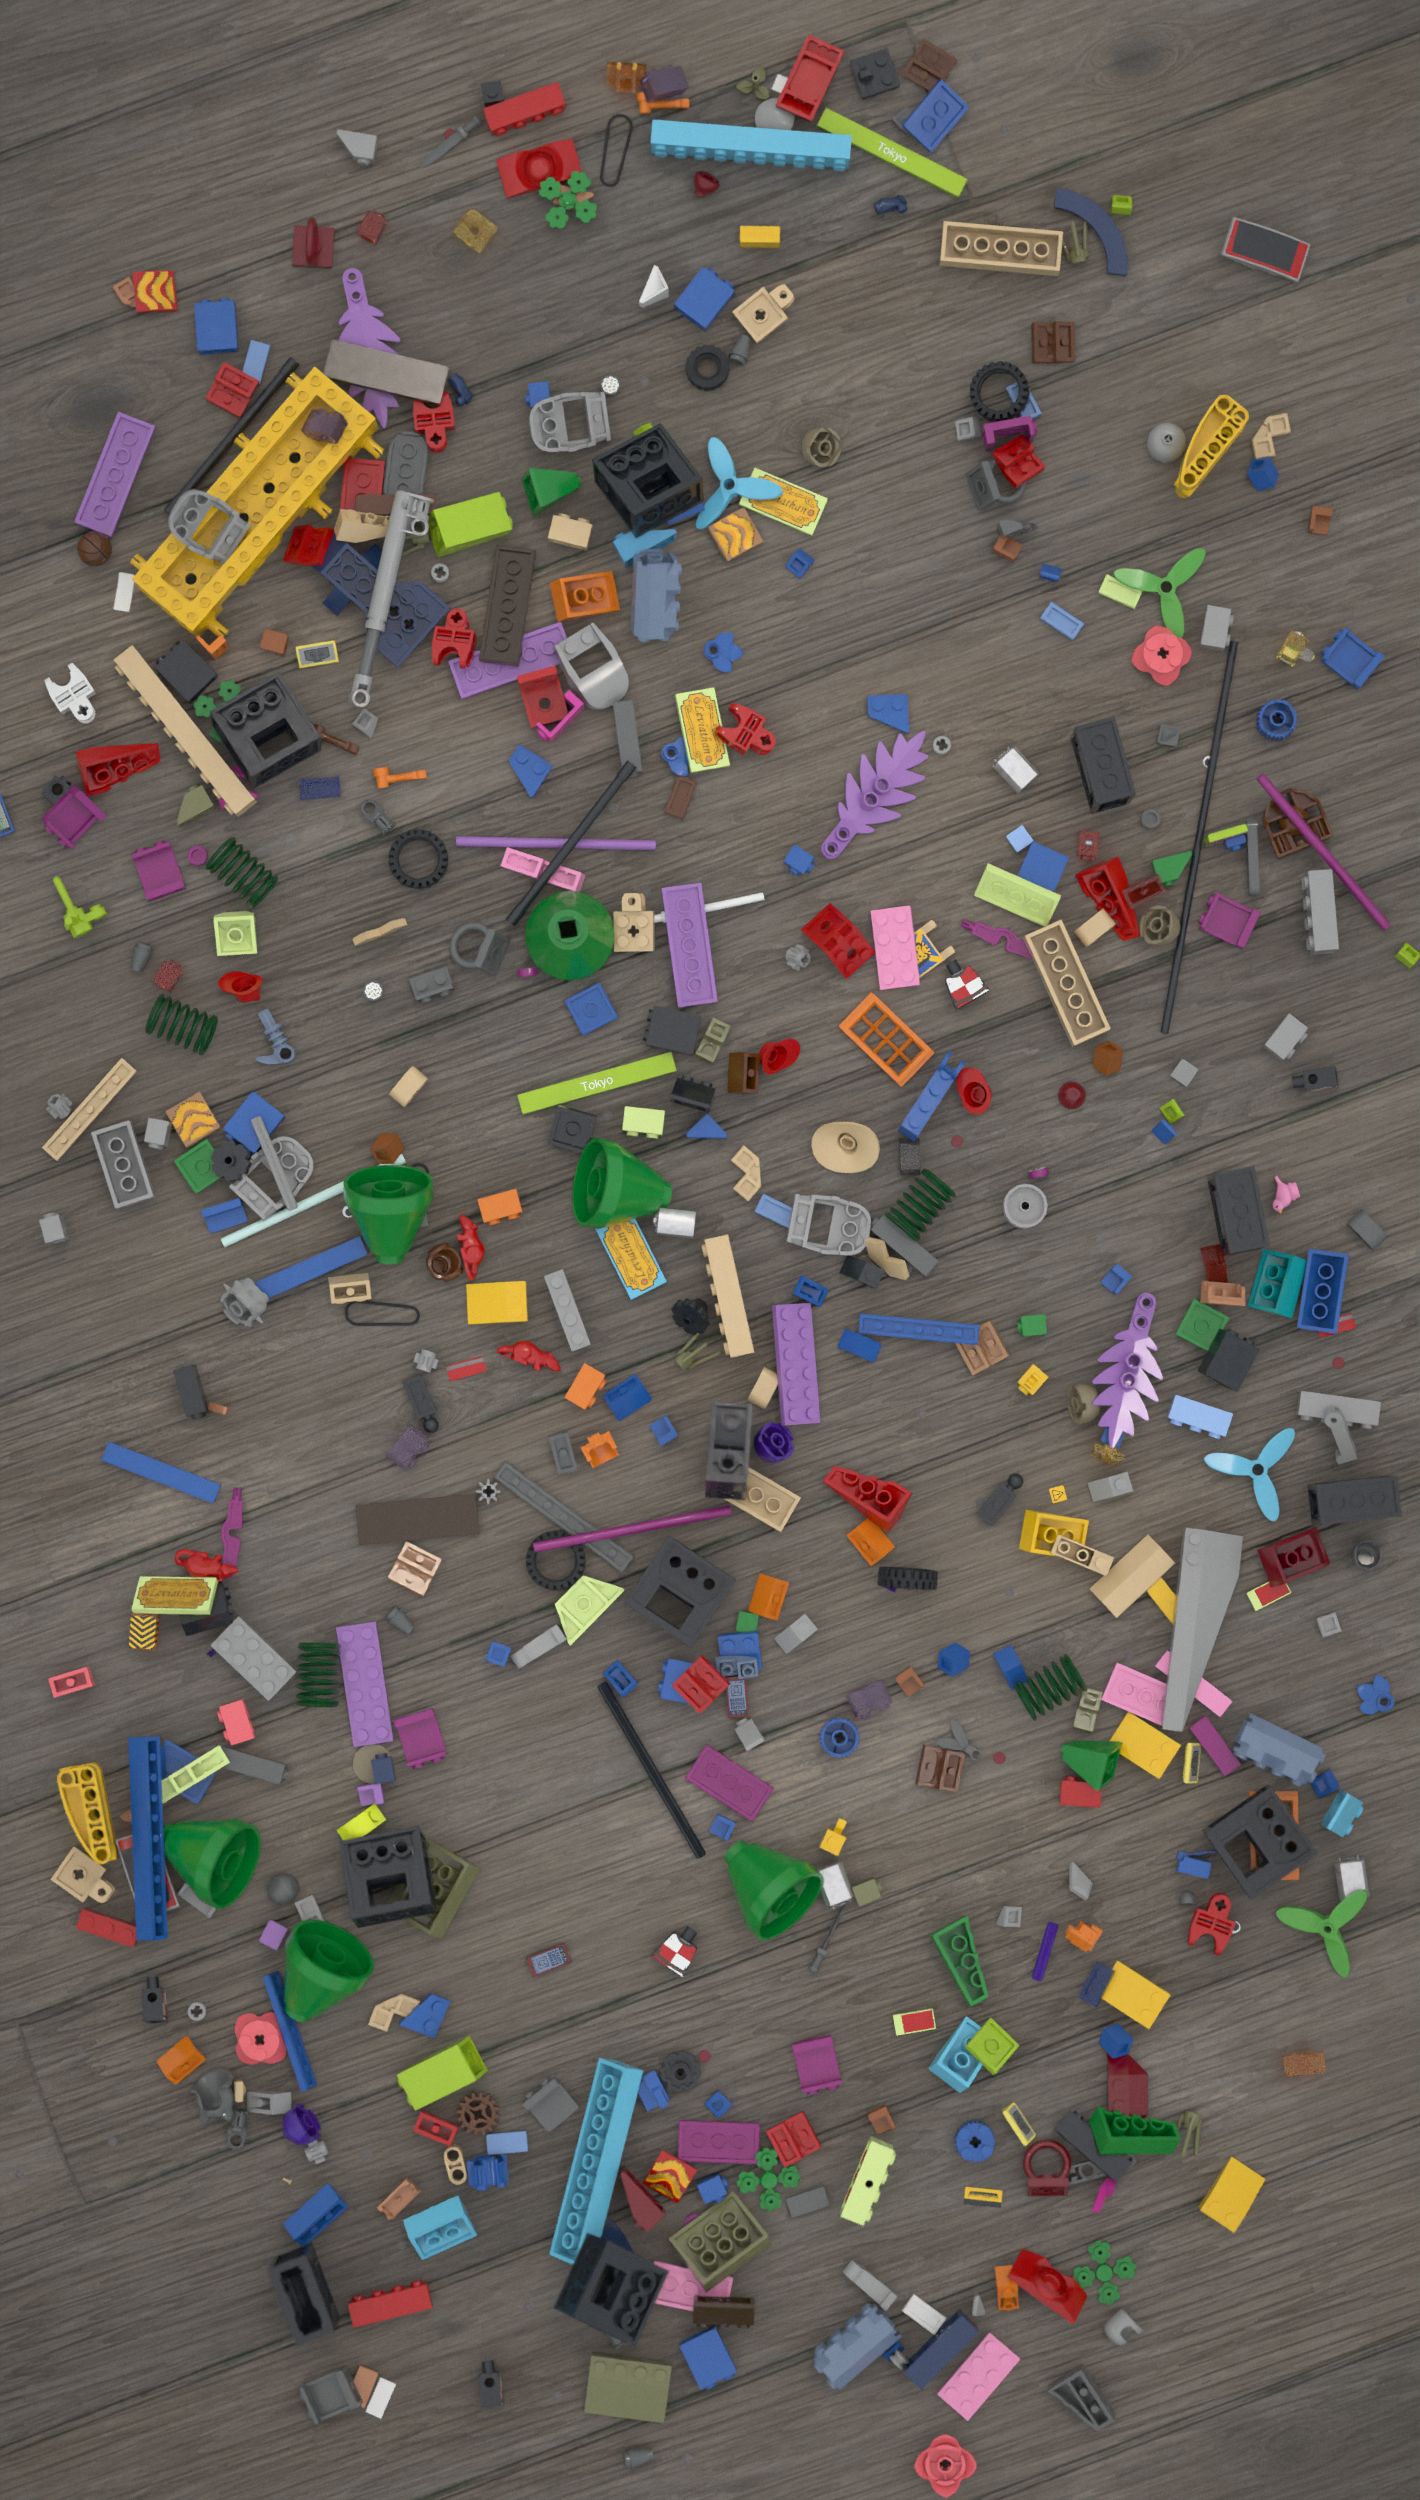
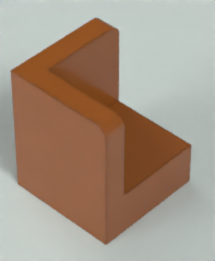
(1319, 520)
(1007, 548)
(274, 642)
(1108, 1058)
(387, 1148)
(909, 1681)
(881, 2119)

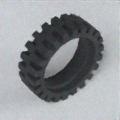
(983, 374)
(407, 837)
(908, 1578)
(555, 1584)

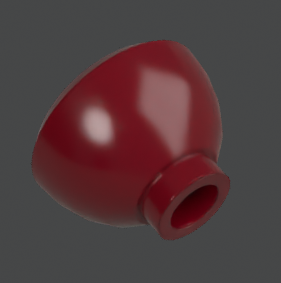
(705, 183)
(1071, 1095)

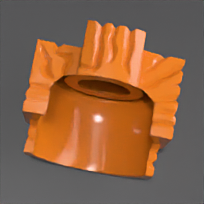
(600, 1449)
(1083, 1935)

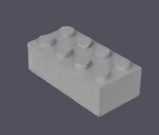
(1321, 912)
(123, 1164)
(254, 1658)

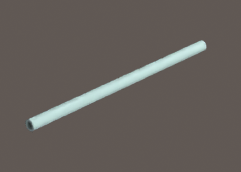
(285, 1213)

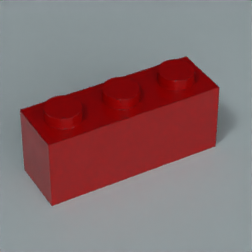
(107, 1927)

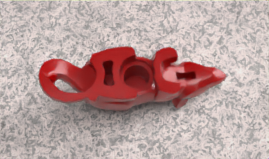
(473, 1249)
(527, 1352)
(200, 1565)

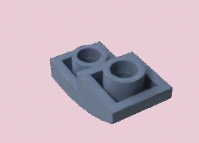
(737, 1665)

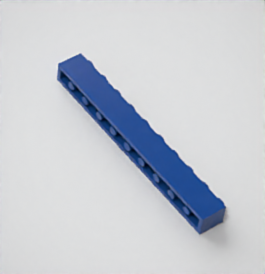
(148, 1838)

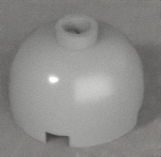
(1161, 449)

